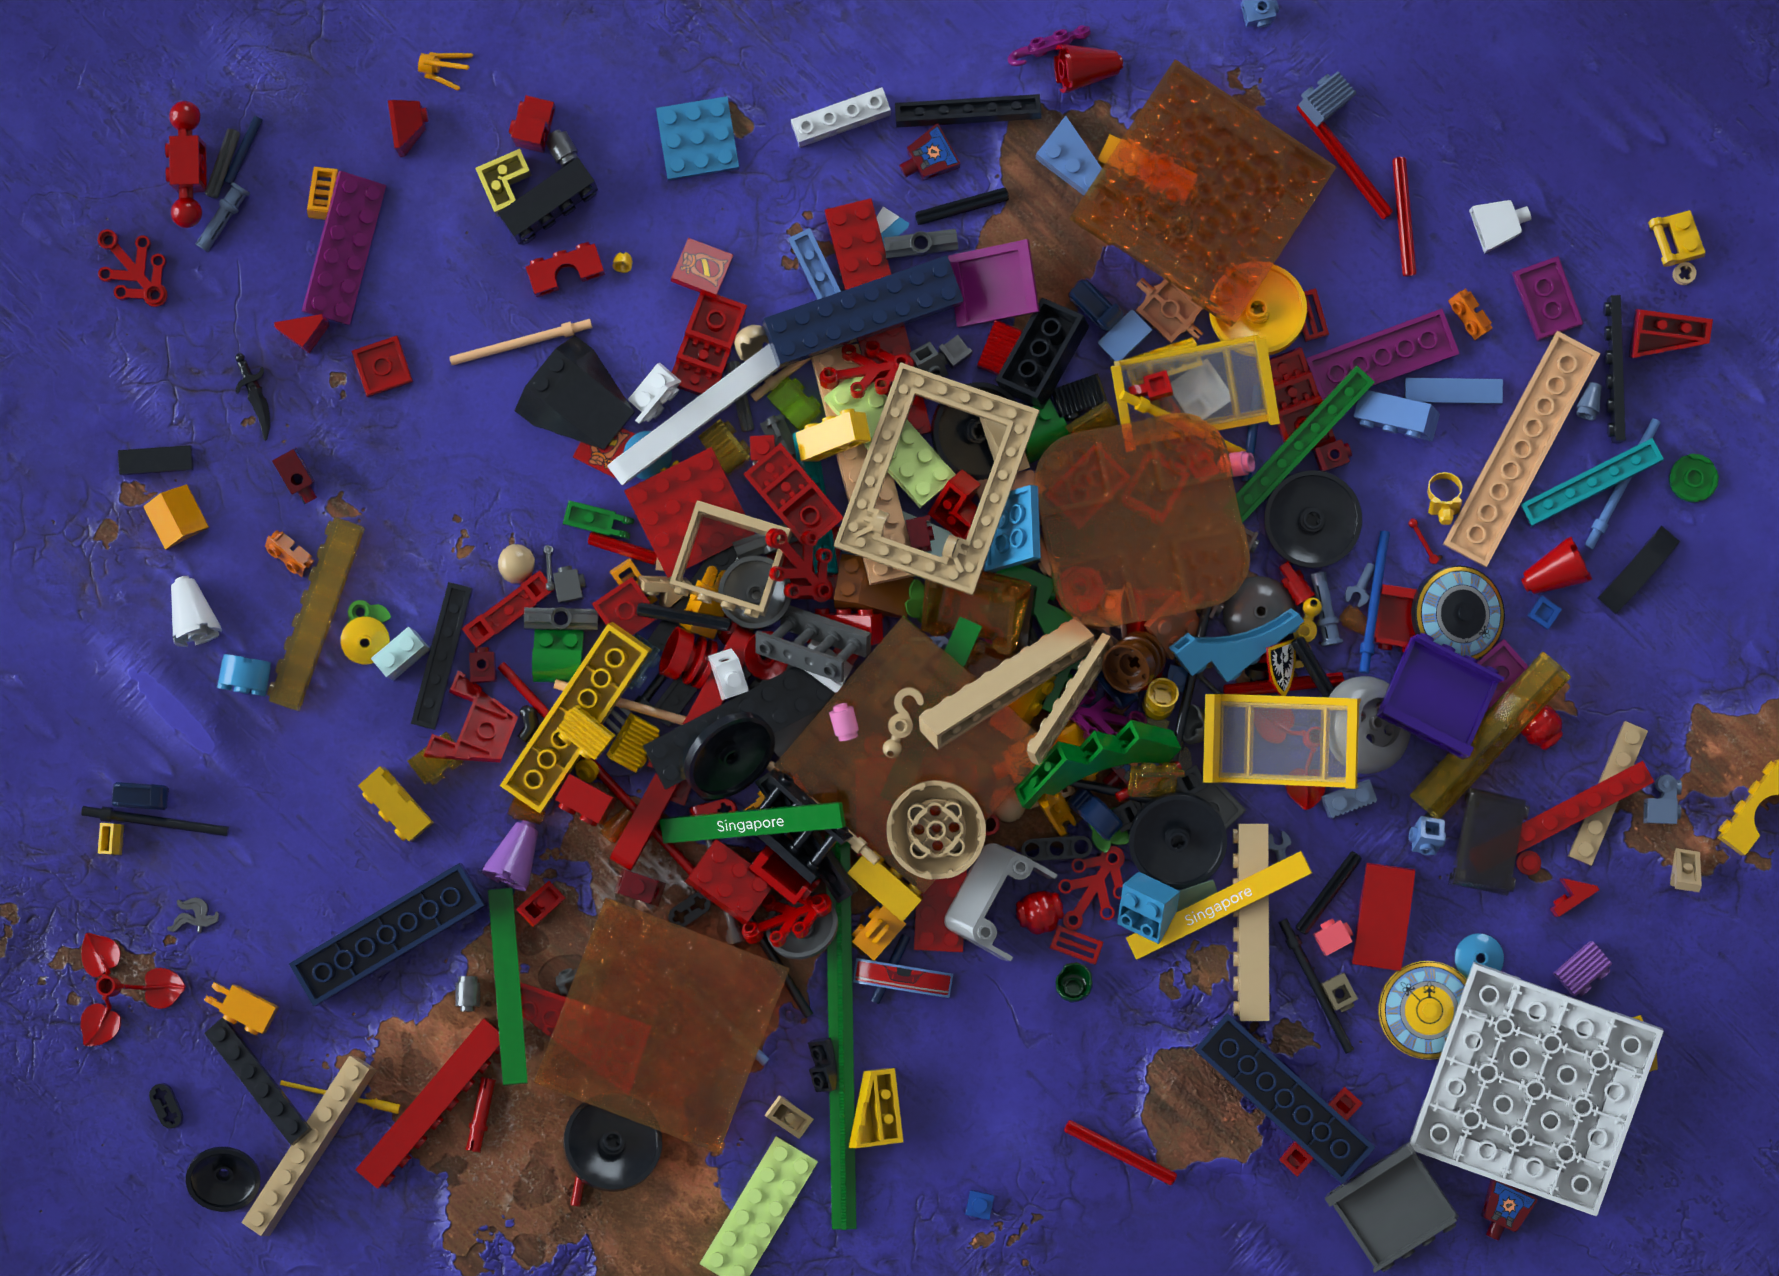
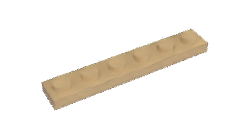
(1066, 705)
(1595, 826)

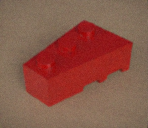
(1664, 332)

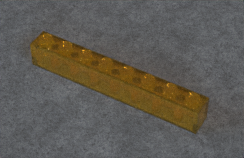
(316, 613)
(1497, 730)

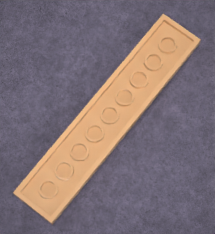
(1521, 449)
(850, 465)

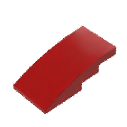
(708, 342)
(1295, 393)
(792, 494)
(1383, 916)

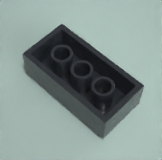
(548, 201)
(1042, 353)

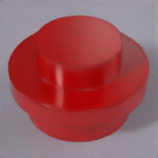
(1528, 862)

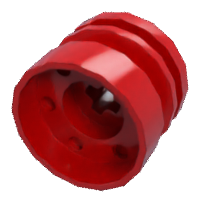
(687, 657)

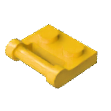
(1684, 237)

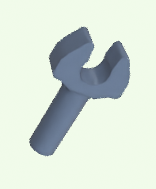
(1361, 586)
(1279, 849)

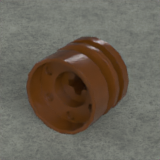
(1133, 662)

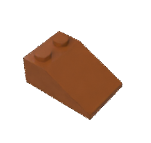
(856, 593)

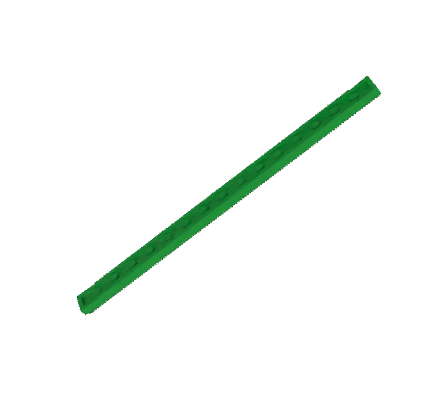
(841, 1033)

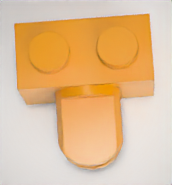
(878, 932)

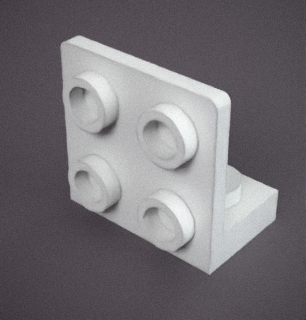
(654, 392)

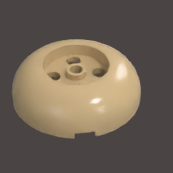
(916, 851)

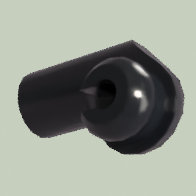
(530, 721)

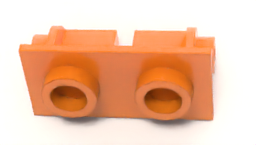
(1475, 323)
(295, 561)

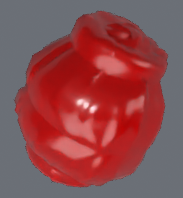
(1544, 728)
(1039, 912)

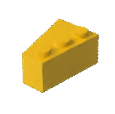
(877, 1110)

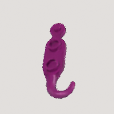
(1040, 46)

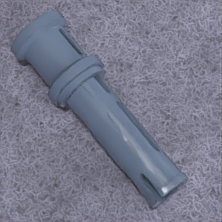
(227, 208)
(1327, 620)

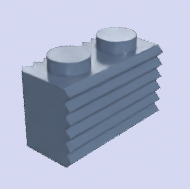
(1326, 98)
(1347, 800)

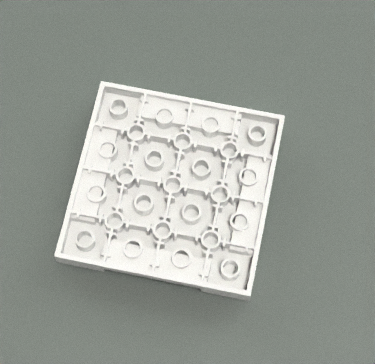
(1535, 1089)

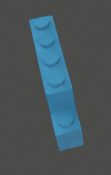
(1233, 653)

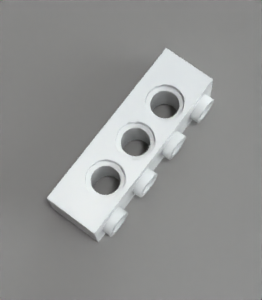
(841, 117)

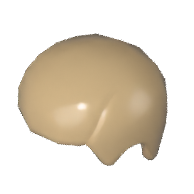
(749, 341)
(516, 563)
(1009, 809)

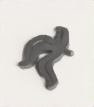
(200, 908)

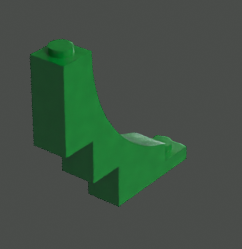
(1100, 751)

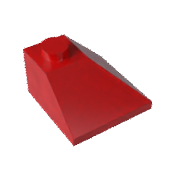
(407, 123)

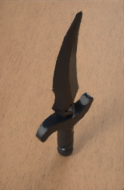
(255, 394)

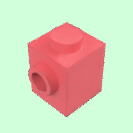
(1333, 936)

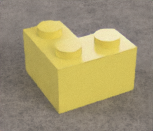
(499, 175)

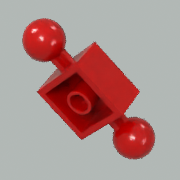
(186, 164)

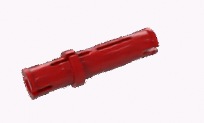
(480, 1115)

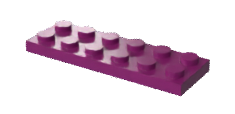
(344, 247)
(1386, 352)

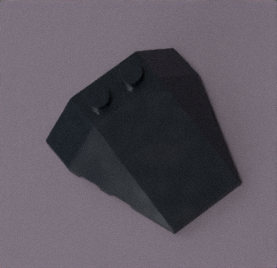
(575, 397)

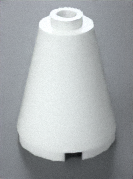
(191, 614)

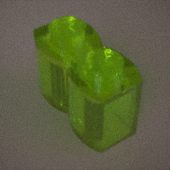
(794, 403)

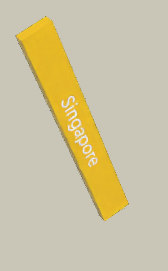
(1225, 902)

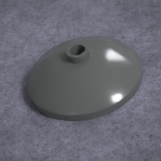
(744, 579)
(1256, 592)
(818, 939)

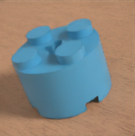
(244, 675)

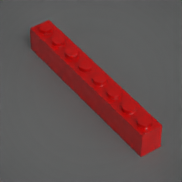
(430, 1104)

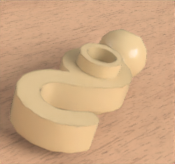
(901, 723)

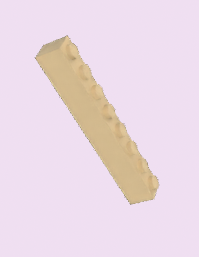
(1005, 683)
(1251, 928)
(305, 1154)

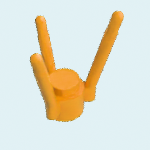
(432, 62)

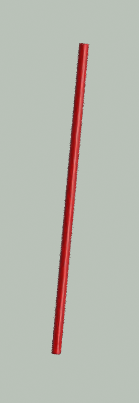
(602, 775)

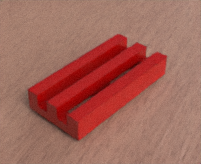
(1316, 335)
(1096, 952)

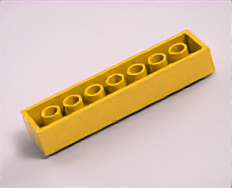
(596, 689)

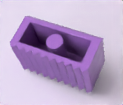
(1583, 968)

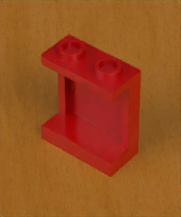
(1394, 618)
(782, 876)

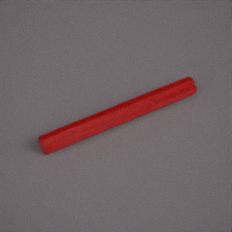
(1404, 216)
(1266, 686)
(1120, 1152)

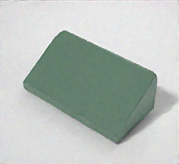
(1195, 894)

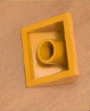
(175, 516)

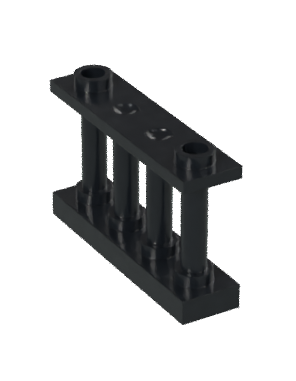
(791, 850)

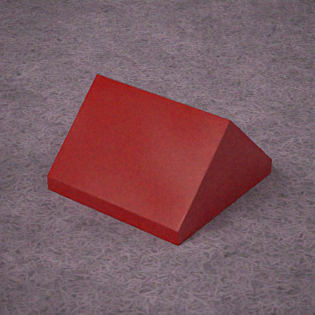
(304, 330)

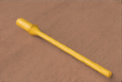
(373, 1103)

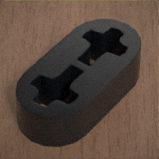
(686, 904)
(160, 1108)

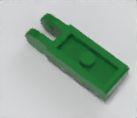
(595, 519)

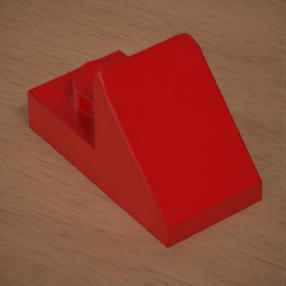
(1577, 893)
(541, 904)

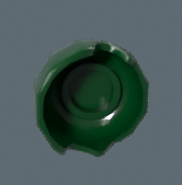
(1074, 982)

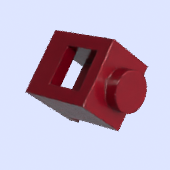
(1326, 462)
(919, 533)
(484, 675)

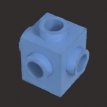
(1254, 16)
(1428, 835)

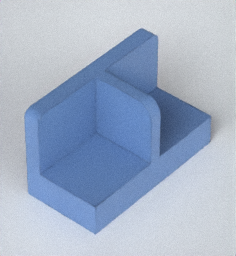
(1124, 336)

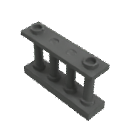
(818, 628)

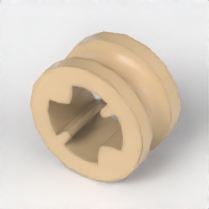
(1686, 265)

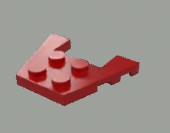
(484, 730)

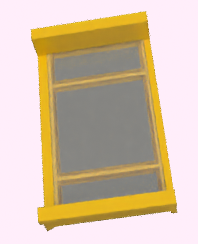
(1219, 381)
(1281, 740)

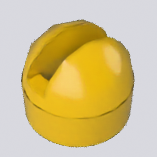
(627, 261)

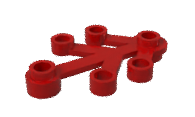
(136, 271)
(869, 369)
(802, 565)
(1096, 884)
(813, 907)

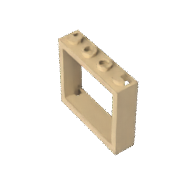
(732, 518)

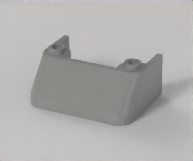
(979, 890)

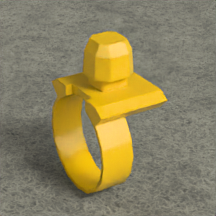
(1444, 509)

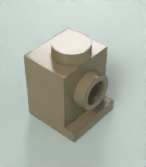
(1339, 982)

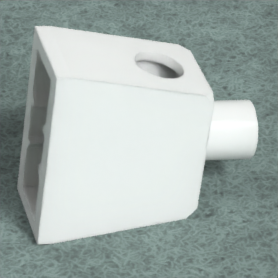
(1498, 223)
(728, 674)

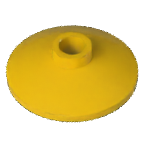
(359, 629)

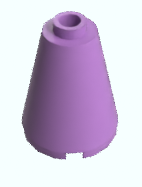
(514, 857)

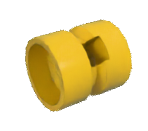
(1160, 698)

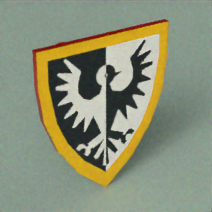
(1281, 665)

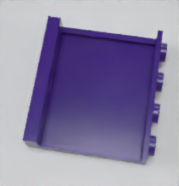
(1439, 695)

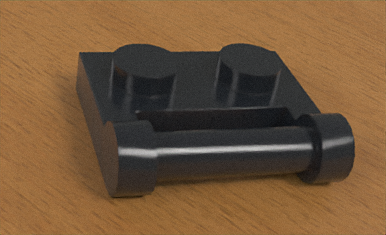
(672, 700)

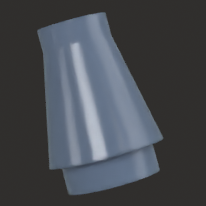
(1589, 404)

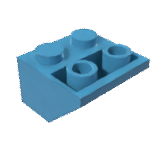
(1147, 906)

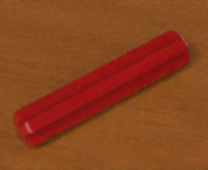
(622, 548)

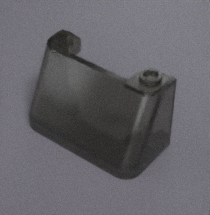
(1488, 842)

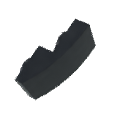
(825, 1071)

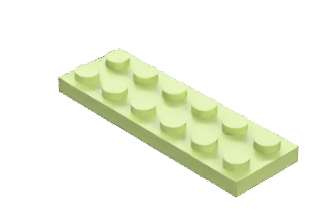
(915, 462)
(759, 1210)

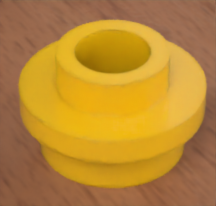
(587, 770)

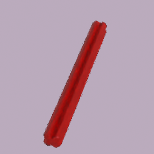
(1350, 167)

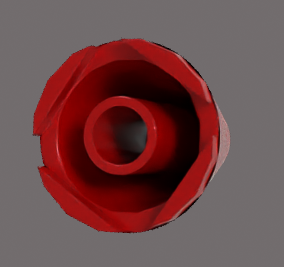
(1084, 66)
(1557, 569)

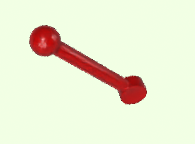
(1433, 558)

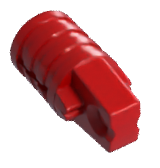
(1296, 584)

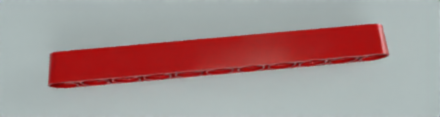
(656, 797)

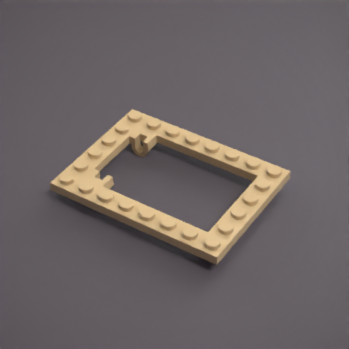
(863, 524)

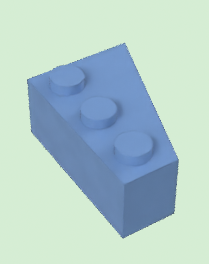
(1069, 157)
(1397, 415)

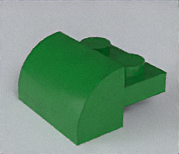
(1046, 431)
(556, 654)

